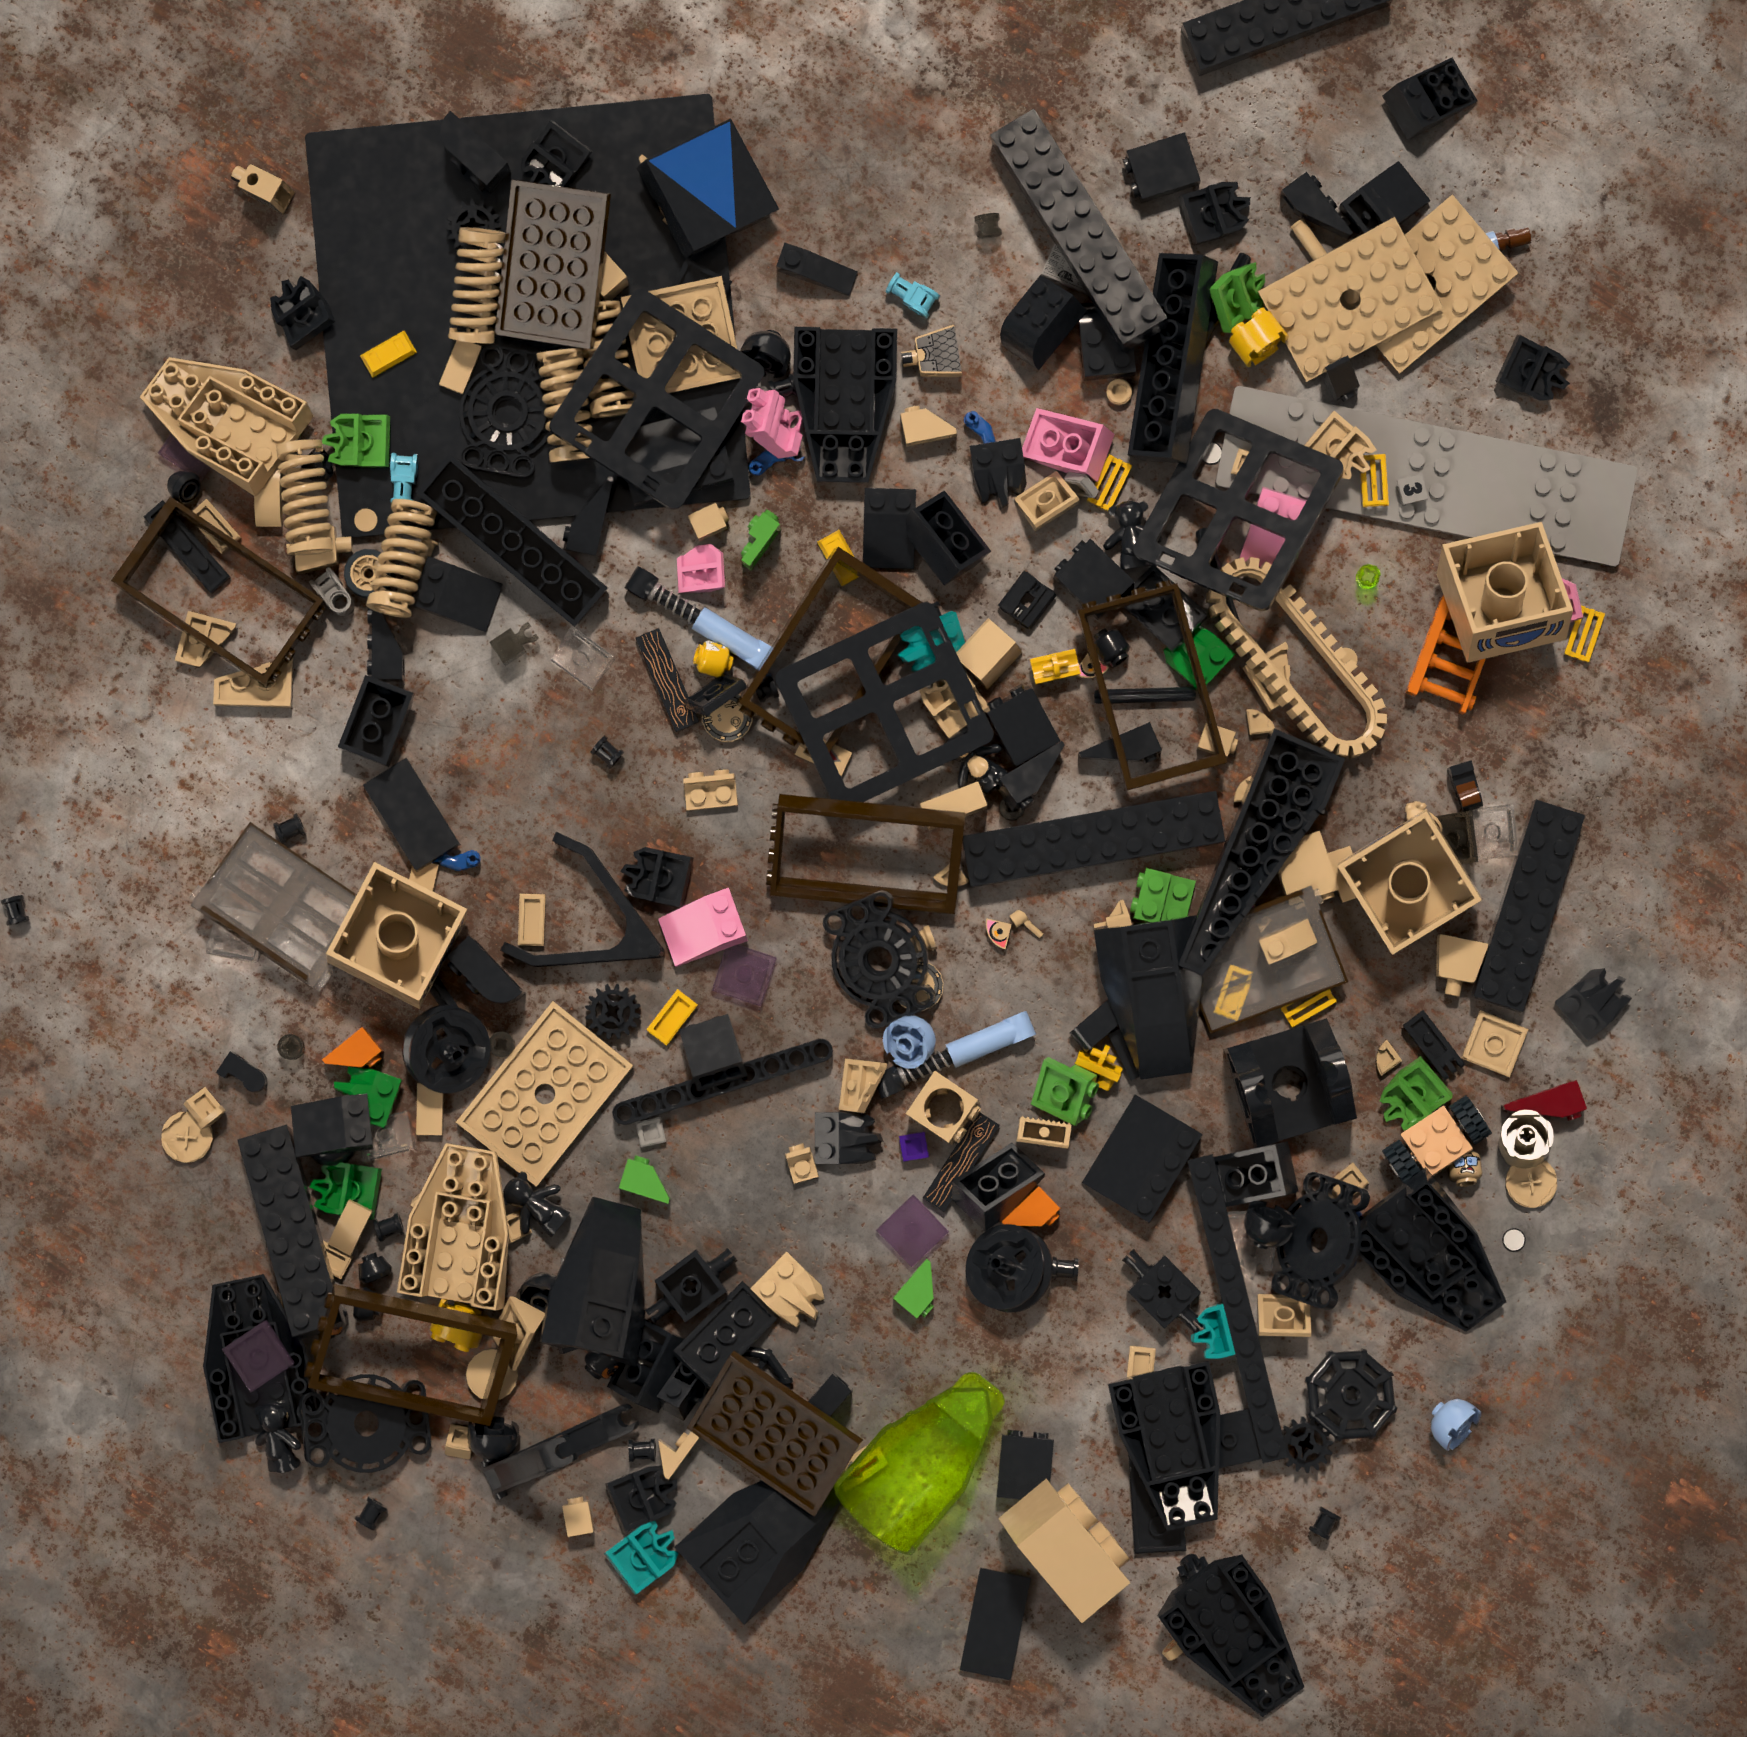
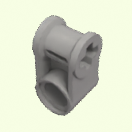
(330, 589)

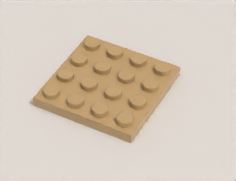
(706, 305)

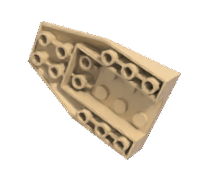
(226, 417)
(458, 1232)

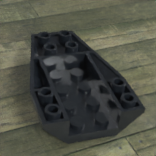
(844, 396)
(1151, 993)
(600, 1286)
(1173, 1439)
(1234, 1633)

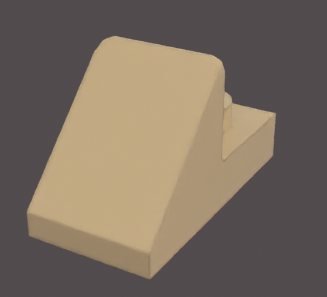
(670, 1457)

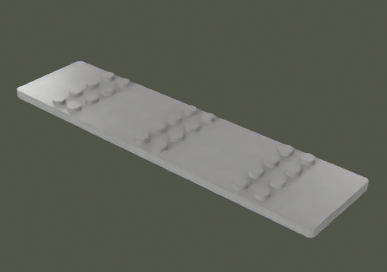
(1470, 478)

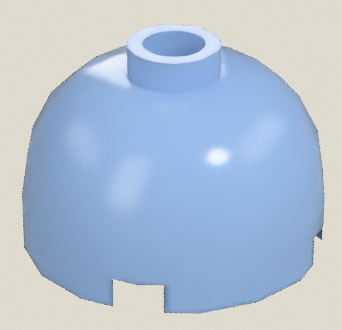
(909, 1041)
(1453, 1422)

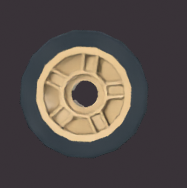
(357, 567)

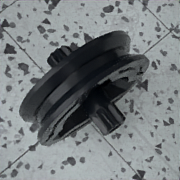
(457, 1069)
(994, 1263)

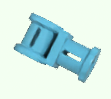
(914, 294)
(403, 475)

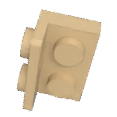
(710, 791)

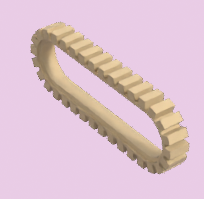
(1375, 720)

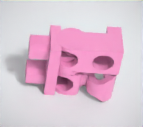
(771, 423)

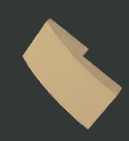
(350, 1227)

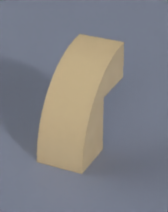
(269, 502)

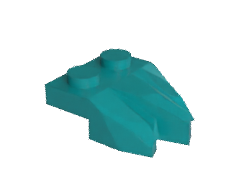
(918, 647)
(1215, 1333)
(642, 1556)

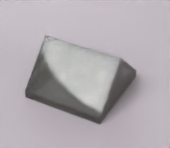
(1460, 834)

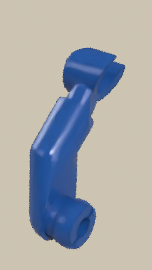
(979, 426)
(765, 460)
(460, 862)

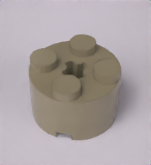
(1522, 1153)

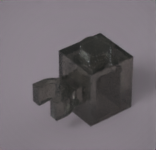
(510, 645)

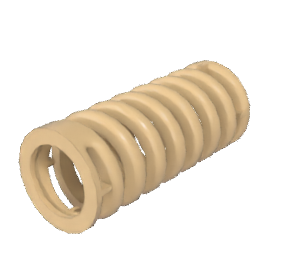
(487, 239)
(608, 310)
(562, 359)
(302, 544)
(380, 598)

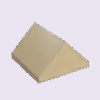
(1046, 501)
(988, 653)
(1282, 1316)
(527, 1322)

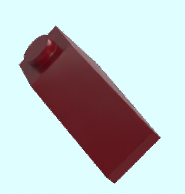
(1558, 1101)

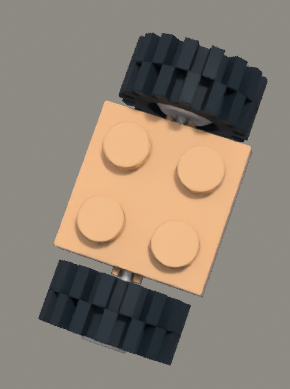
(1437, 1140)

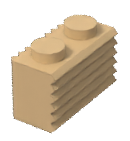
(1044, 1132)

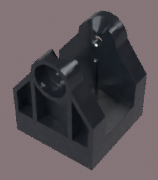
(1324, 1097)

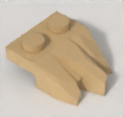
(1342, 442)
(945, 709)
(789, 1290)

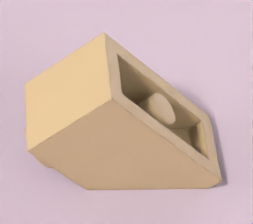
(923, 426)
(1287, 941)

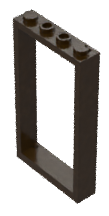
(148, 540)
(867, 574)
(1141, 595)
(849, 892)
(418, 1311)

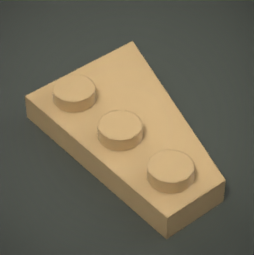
(244, 691)

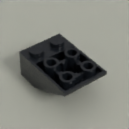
(1429, 98)
(1382, 198)

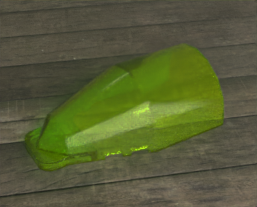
(920, 1464)

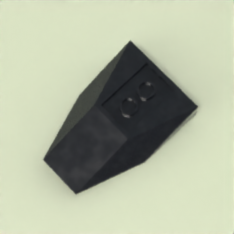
(1430, 1253)
(234, 1311)
(754, 1546)

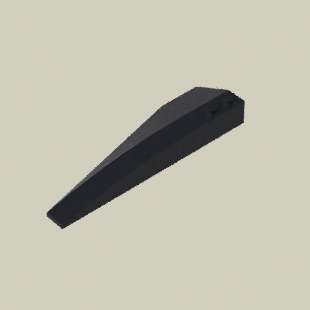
(1275, 813)

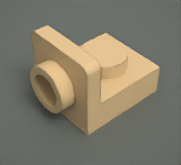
(801, 1163)

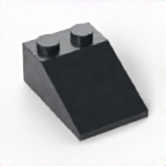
(885, 531)
(456, 594)
(332, 1126)
(1256, 1174)
(996, 1186)

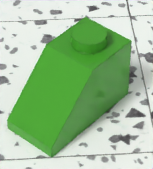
(643, 1180)
(917, 1291)

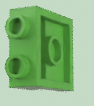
(762, 532)
(1161, 896)
(1065, 1091)

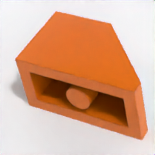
(356, 1051)
(1034, 1210)

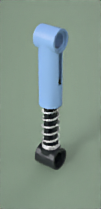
(705, 622)
(960, 1052)

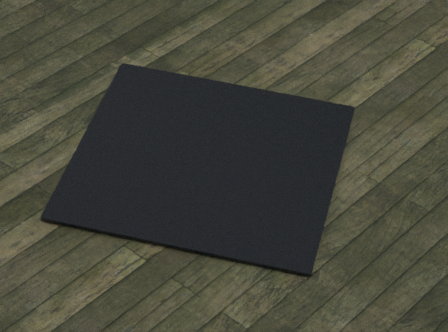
(391, 269)

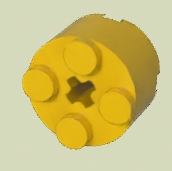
(1257, 337)
(463, 1339)

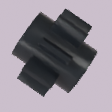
(1190, 1566)

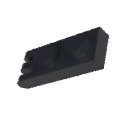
(1433, 1044)

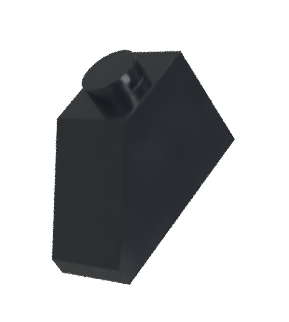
(1341, 379)

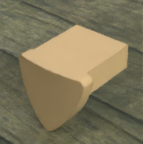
(204, 1108)

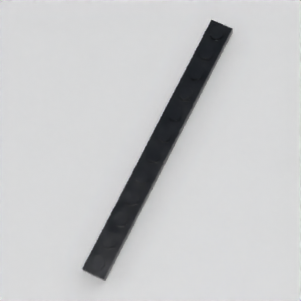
(1237, 1308)

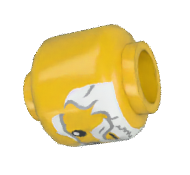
(712, 658)

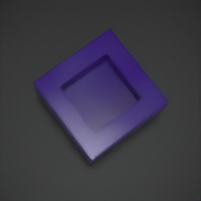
(913, 1146)

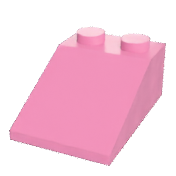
(1067, 443)
(1263, 543)
(703, 927)

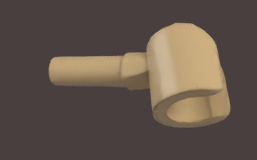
(1020, 917)

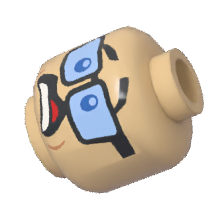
(1466, 1170)

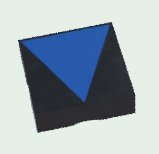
(707, 188)

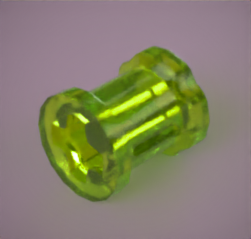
(1369, 569)

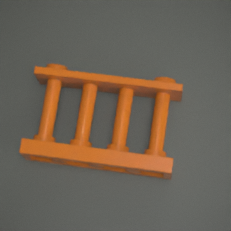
(1429, 659)

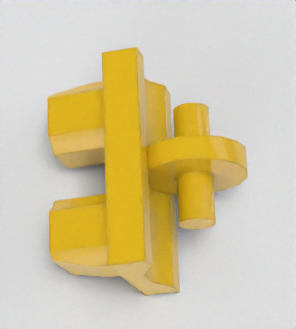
(1055, 666)
(1102, 1064)

